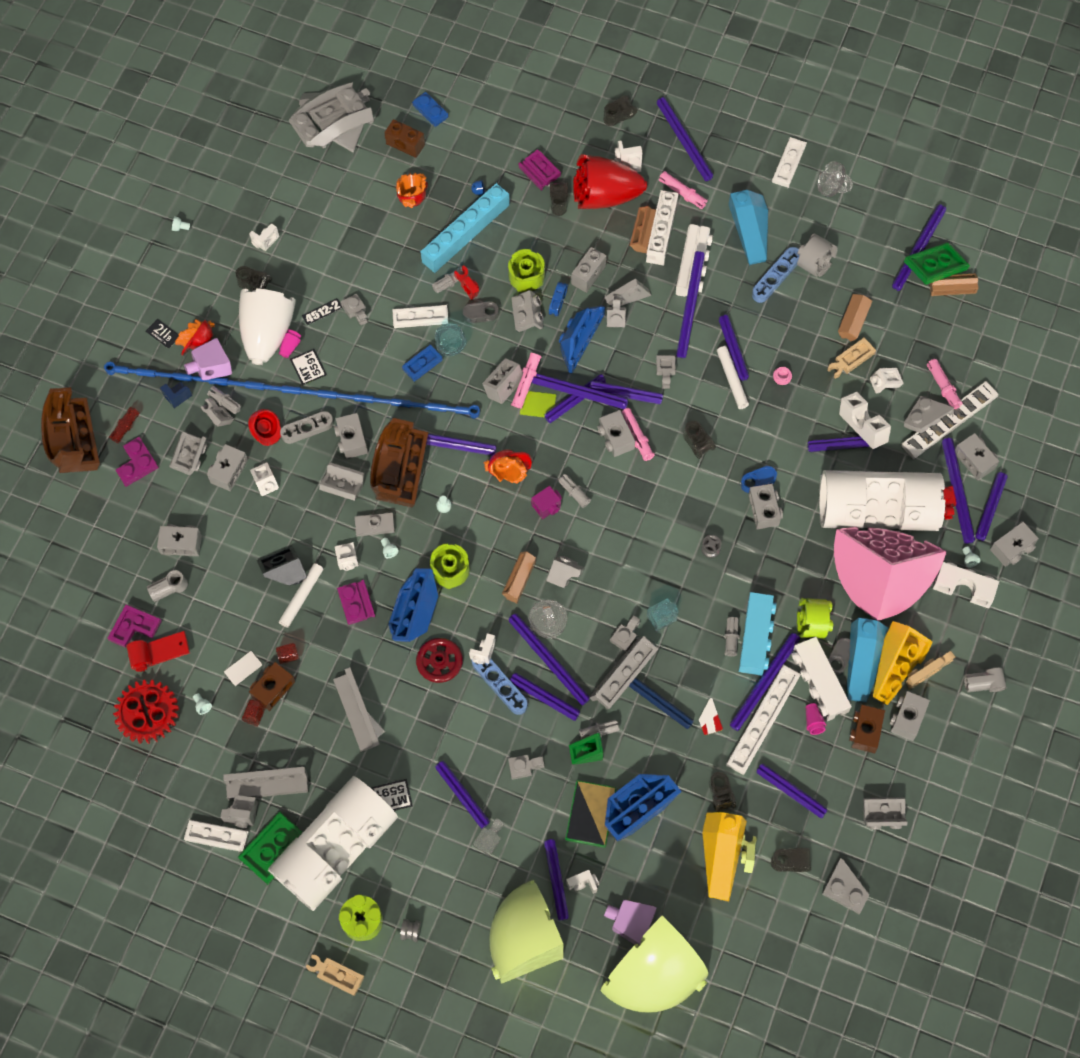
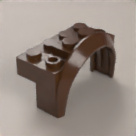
(57, 437)
(388, 459)

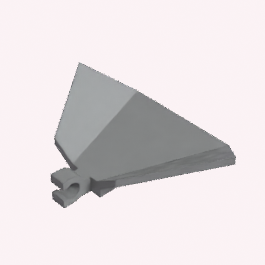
(330, 112)

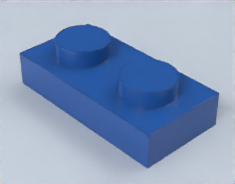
(430, 109)
(422, 363)

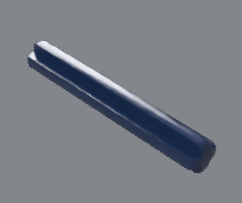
(661, 703)

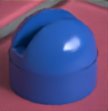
(478, 188)

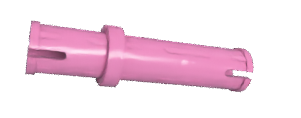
(683, 190)
(526, 379)
(947, 390)
(641, 441)

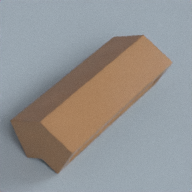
(642, 229)
(955, 285)
(854, 317)
(519, 577)

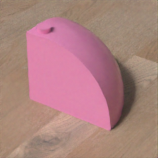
(884, 568)

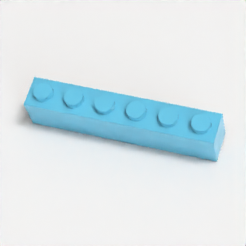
(465, 228)

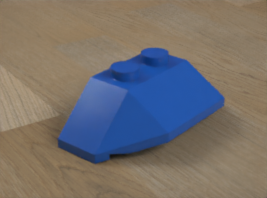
(579, 335)
(414, 606)
(638, 803)

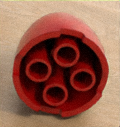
(605, 183)

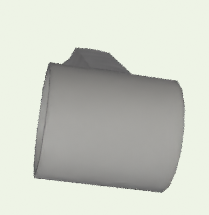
(166, 587)
(990, 680)

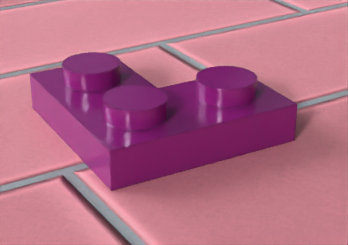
(140, 464)
(131, 621)

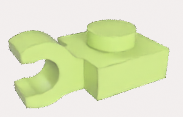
(748, 855)

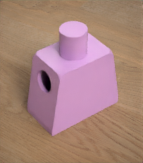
(209, 361)
(631, 920)

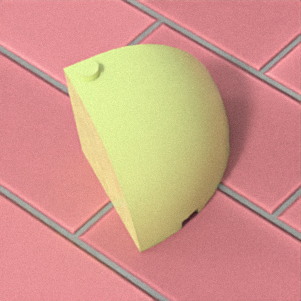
(523, 934)
(656, 972)

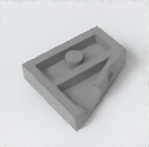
(629, 293)
(926, 413)
(846, 888)

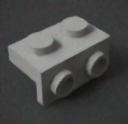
(527, 311)
(187, 453)
(342, 481)
(884, 812)

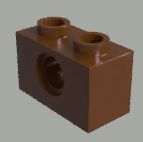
(404, 138)
(270, 697)
(867, 740)

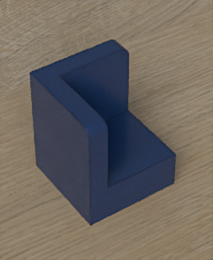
(176, 394)

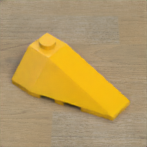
(900, 654)
(722, 847)

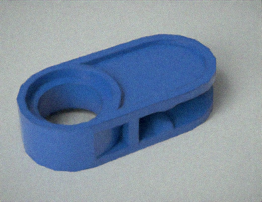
(558, 298)
(761, 476)

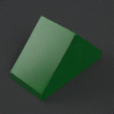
(587, 750)

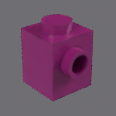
(546, 502)

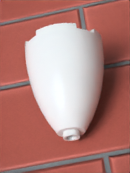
(263, 322)

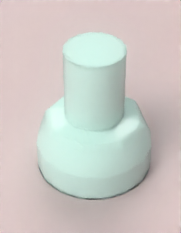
(178, 224)
(443, 504)
(389, 550)
(970, 558)
(202, 705)

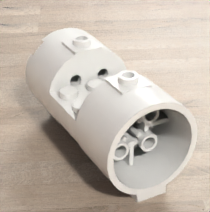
(881, 500)
(333, 842)

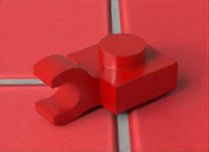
(469, 286)
(950, 502)

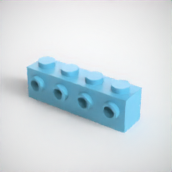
(756, 634)

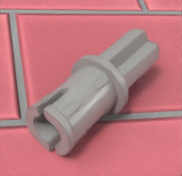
(447, 281)
(224, 400)
(574, 490)
(731, 636)
(603, 729)

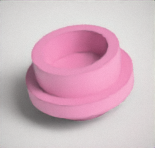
(782, 376)

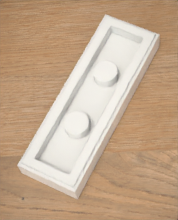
(789, 162)
(420, 316)
(216, 835)

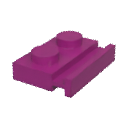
(539, 169)
(356, 602)

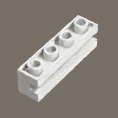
(662, 227)
(821, 679)

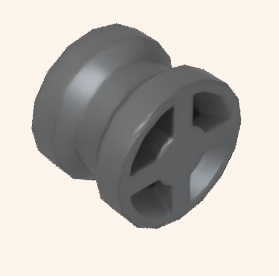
(713, 542)
(410, 930)

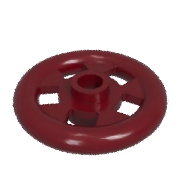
(436, 676)

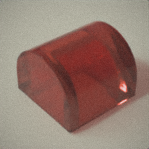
(287, 653)
(253, 713)

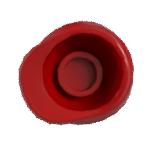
(265, 427)

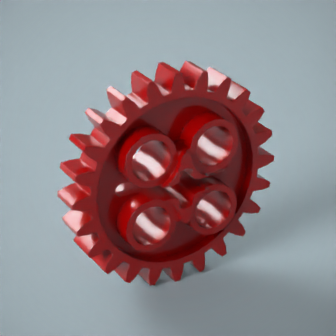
(128, 718)

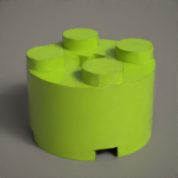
(526, 270)
(456, 558)
(814, 618)
(359, 906)

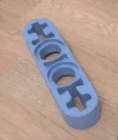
(776, 274)
(497, 684)

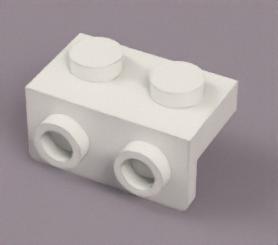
(629, 156)

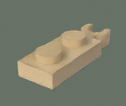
(852, 357)
(930, 668)
(337, 975)

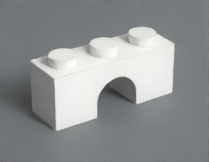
(873, 430)
(982, 587)

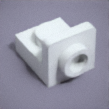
(266, 239)
(886, 378)
(264, 479)
(346, 556)
(485, 650)
(579, 881)

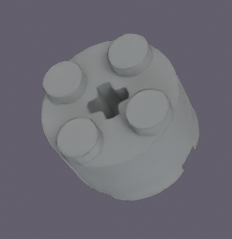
(816, 255)

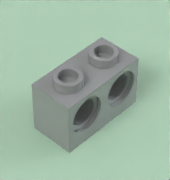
(762, 506)

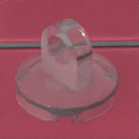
(833, 178)
(548, 619)

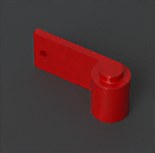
(148, 654)

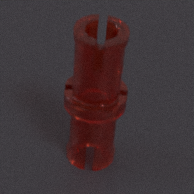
(124, 425)

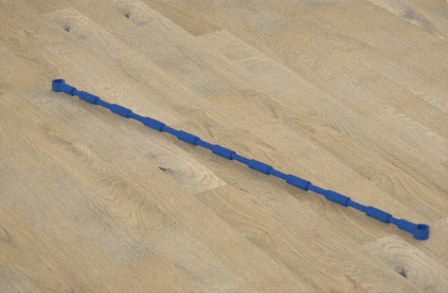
(293, 390)

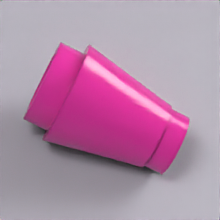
(289, 343)
(814, 720)

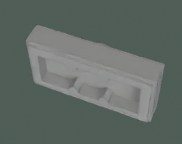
(374, 524)

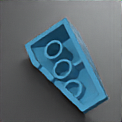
(751, 222)
(865, 654)

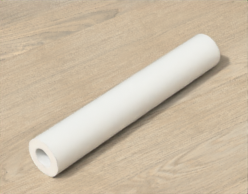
(732, 377)
(301, 595)

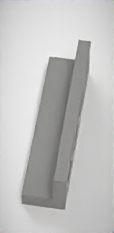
(624, 672)
(356, 711)
(267, 783)

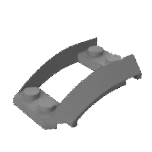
(357, 111)

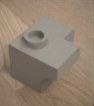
(562, 571)
(241, 812)

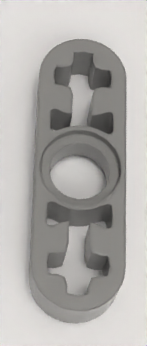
(305, 434)

